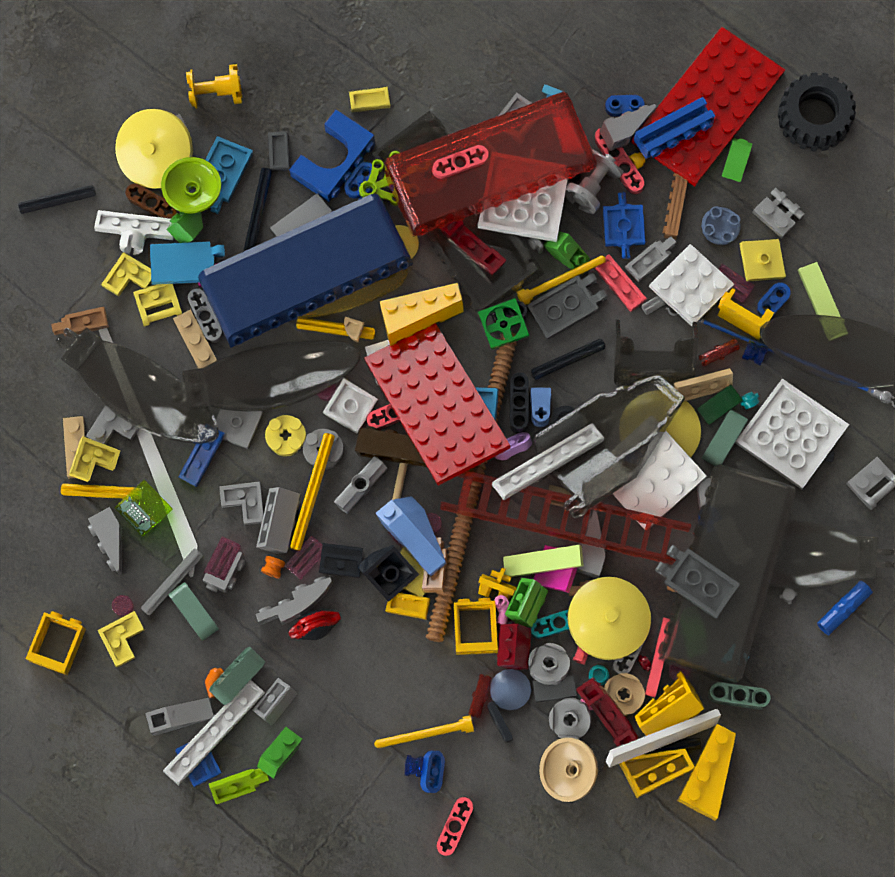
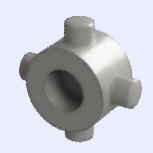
(788, 595)

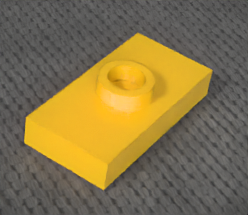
(409, 605)

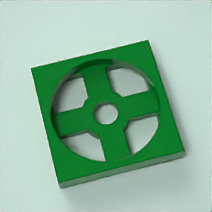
(498, 309)

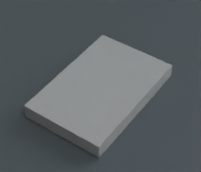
(307, 212)

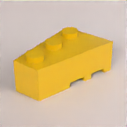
(674, 706)

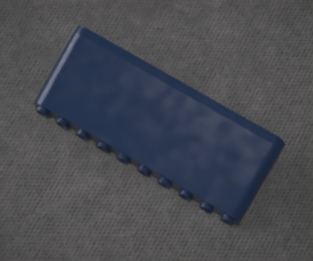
(304, 269)

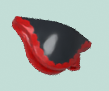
(314, 624)

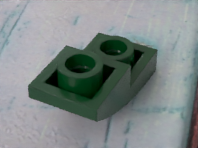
(720, 404)

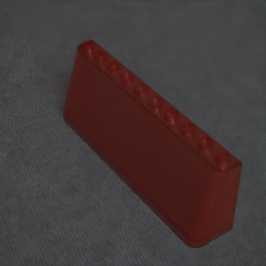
(525, 153)

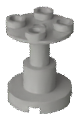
(585, 192)

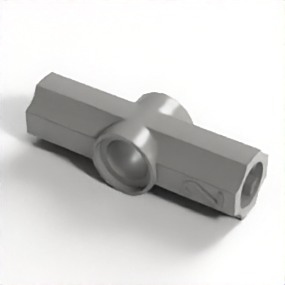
(369, 475)

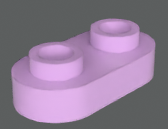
(518, 443)

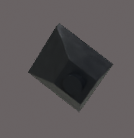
(388, 571)

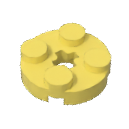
(277, 427)

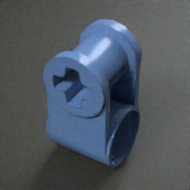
(540, 403)

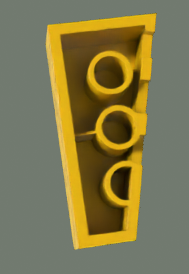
(420, 310)
(707, 780)

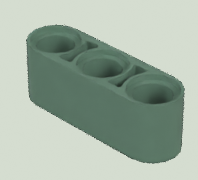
(724, 438)
(193, 611)
(237, 676)
(749, 695)

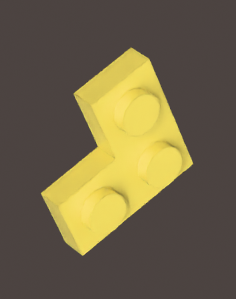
(127, 270)
(91, 453)
(116, 636)

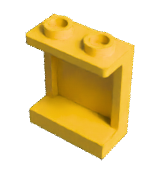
(742, 317)

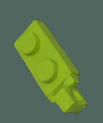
(237, 785)

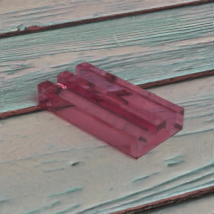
(741, 280)
(295, 570)
(224, 572)

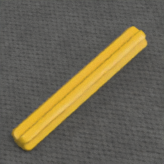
(331, 327)
(95, 491)

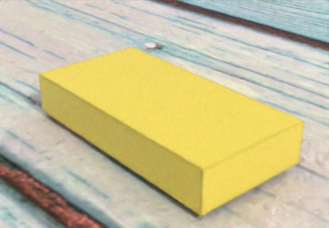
(369, 99)

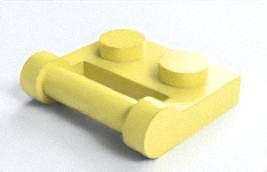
(155, 297)

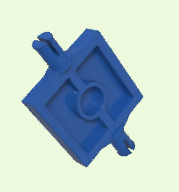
(623, 225)

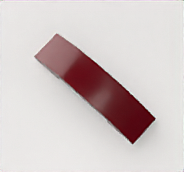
(473, 247)
(607, 711)

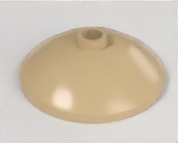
(558, 767)

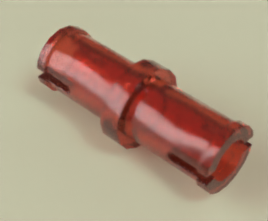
(719, 352)
(480, 696)

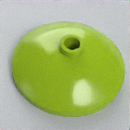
(191, 174)

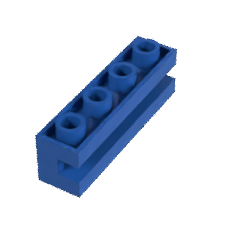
(674, 128)

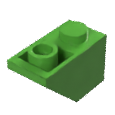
(185, 226)
(566, 251)

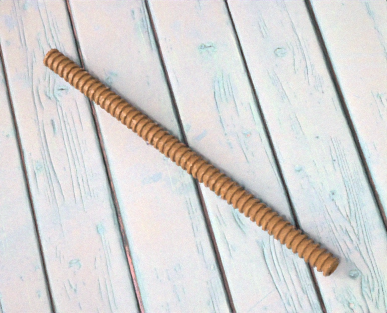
(463, 522)

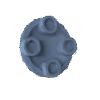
(720, 225)
(510, 689)

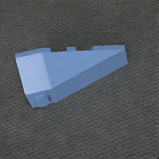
(412, 529)

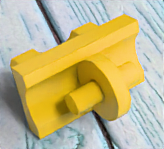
(487, 583)

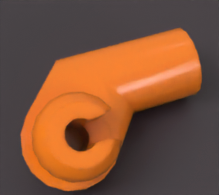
(213, 675)

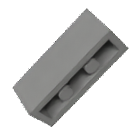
(278, 520)

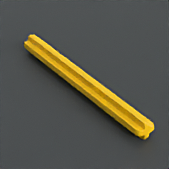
(312, 491)

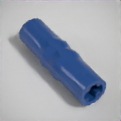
(844, 607)

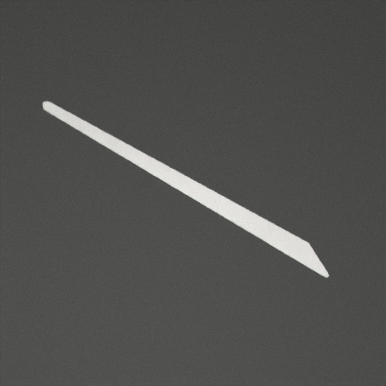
(177, 518)

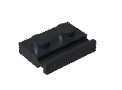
(340, 560)

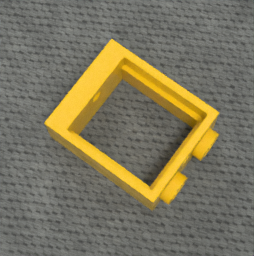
(56, 618)
(475, 648)

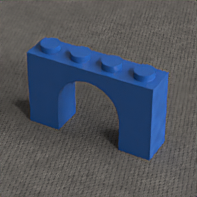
(328, 181)

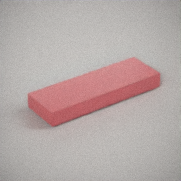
(620, 284)

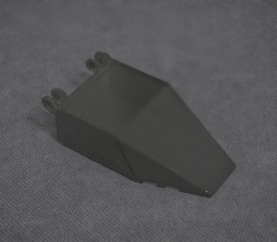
(631, 426)

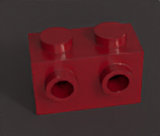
(513, 646)

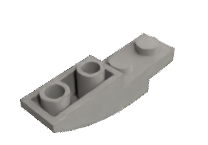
(304, 599)

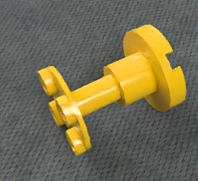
(222, 85)

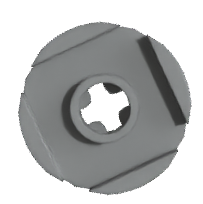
(313, 442)
(551, 675)
(578, 710)

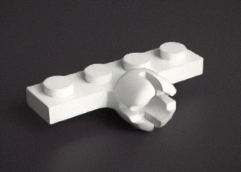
(133, 229)

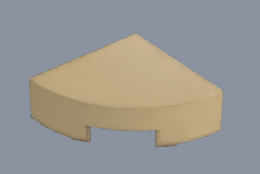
(353, 328)

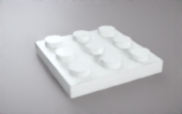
(691, 285)

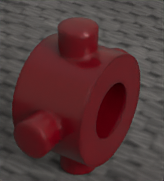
(644, 663)

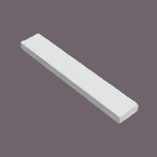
(547, 461)
(213, 733)
(663, 737)

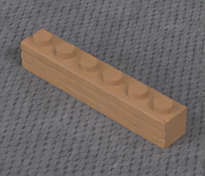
(675, 207)

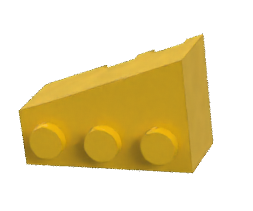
(655, 769)

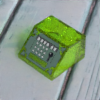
(143, 508)

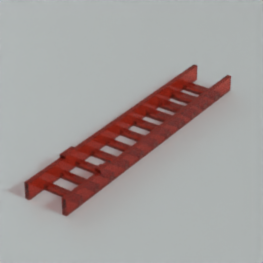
(549, 495)

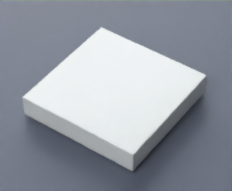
(350, 405)

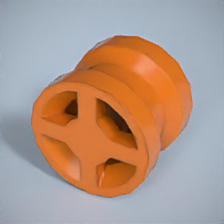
(273, 567)

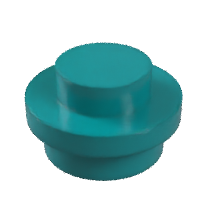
(749, 400)
(600, 673)

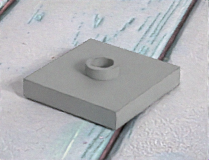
(238, 426)

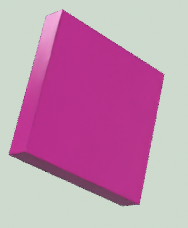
(556, 580)

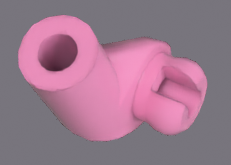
(501, 604)

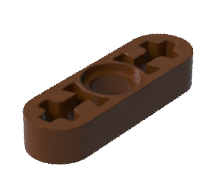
(153, 210)

